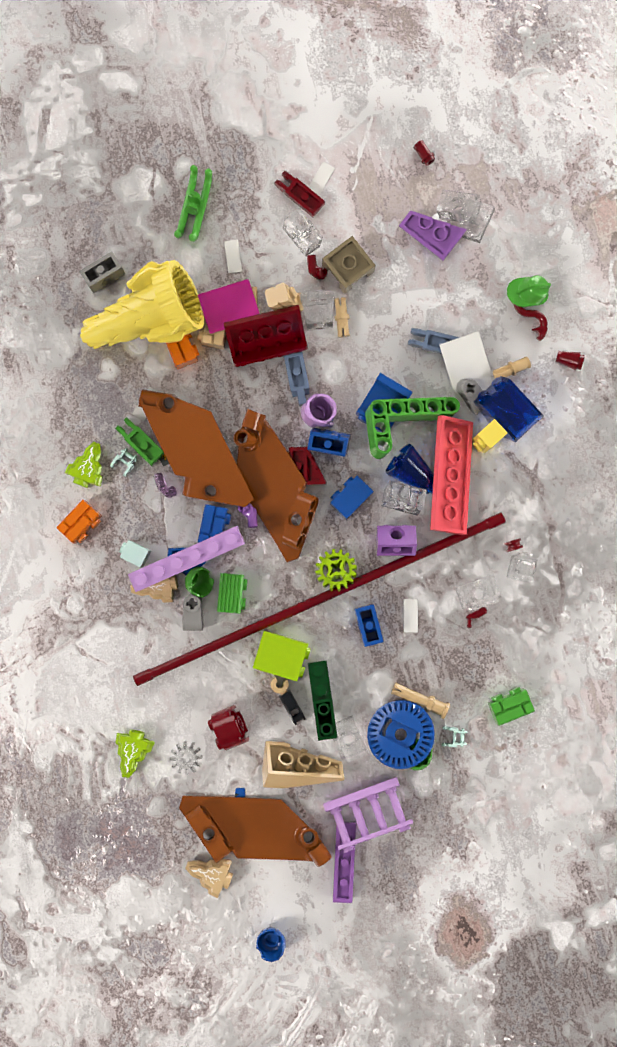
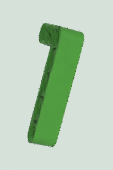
(404, 414)

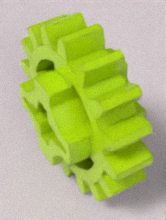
(341, 563)

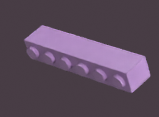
(186, 559)

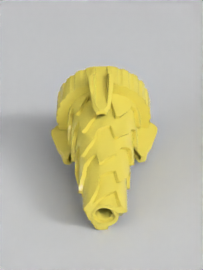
(160, 308)

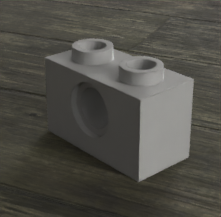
(102, 272)

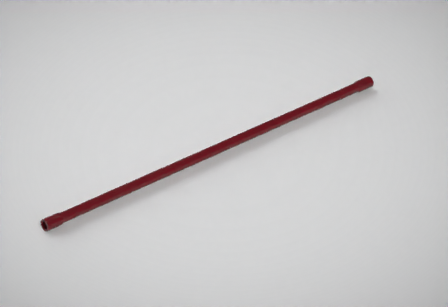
(150, 674)

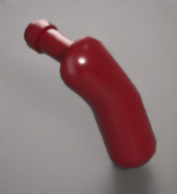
(477, 614)

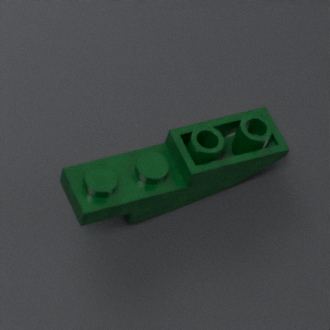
(322, 700)

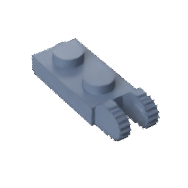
(431, 341)

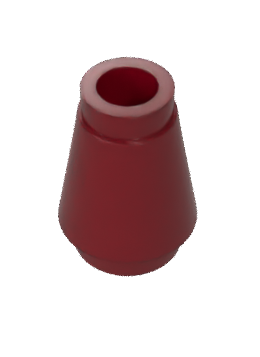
(570, 359)

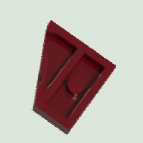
(307, 465)

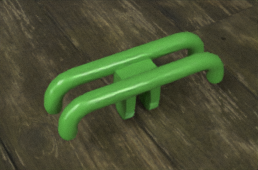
(194, 204)

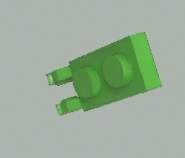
(141, 443)

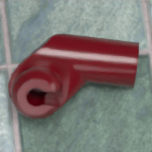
(314, 270)

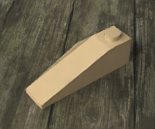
(293, 767)

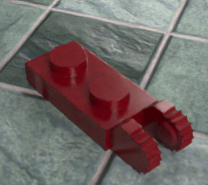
(300, 194)

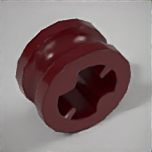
(513, 545)

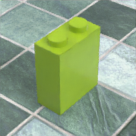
(281, 656)

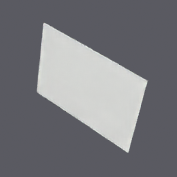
(466, 360)

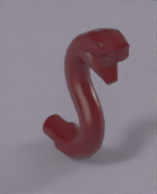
(542, 329)

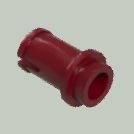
(424, 153)

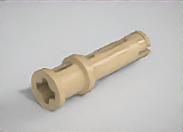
(429, 703)

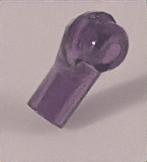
(162, 487)

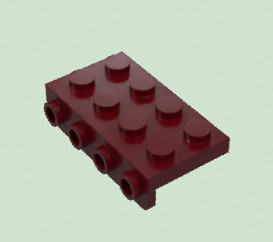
(266, 336)

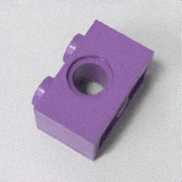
(396, 540)

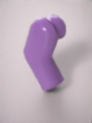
(251, 513)

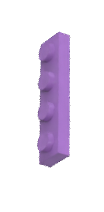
(344, 868)

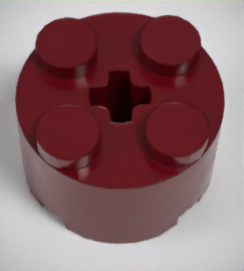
(228, 728)

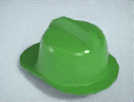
(528, 291)

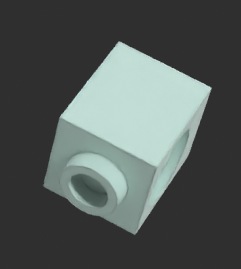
(134, 553)

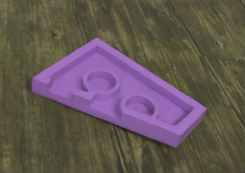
(433, 234)

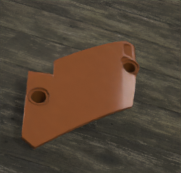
(195, 449)
(274, 484)
(252, 829)

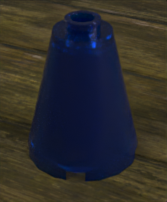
(411, 469)

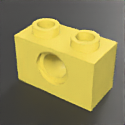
(488, 436)

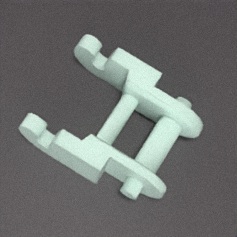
(119, 458)
(454, 743)

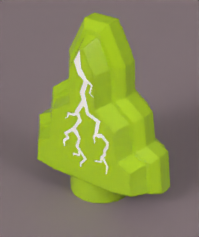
(87, 468)
(132, 749)

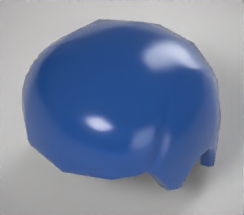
(271, 944)

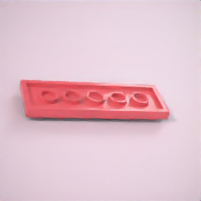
(451, 475)

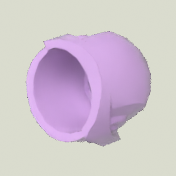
(319, 411)

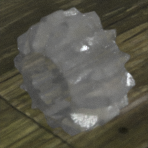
(181, 762)

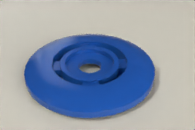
(396, 752)

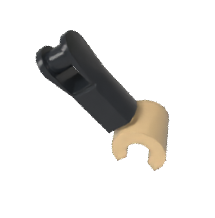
(287, 699)

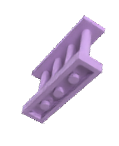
(353, 801)

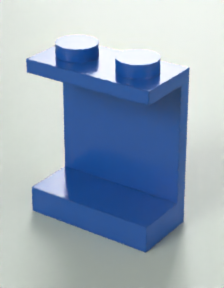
(382, 389)

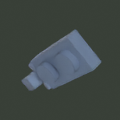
(297, 376)

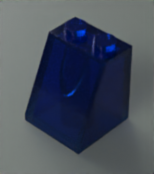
(508, 407)

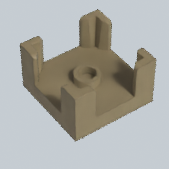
(348, 264)

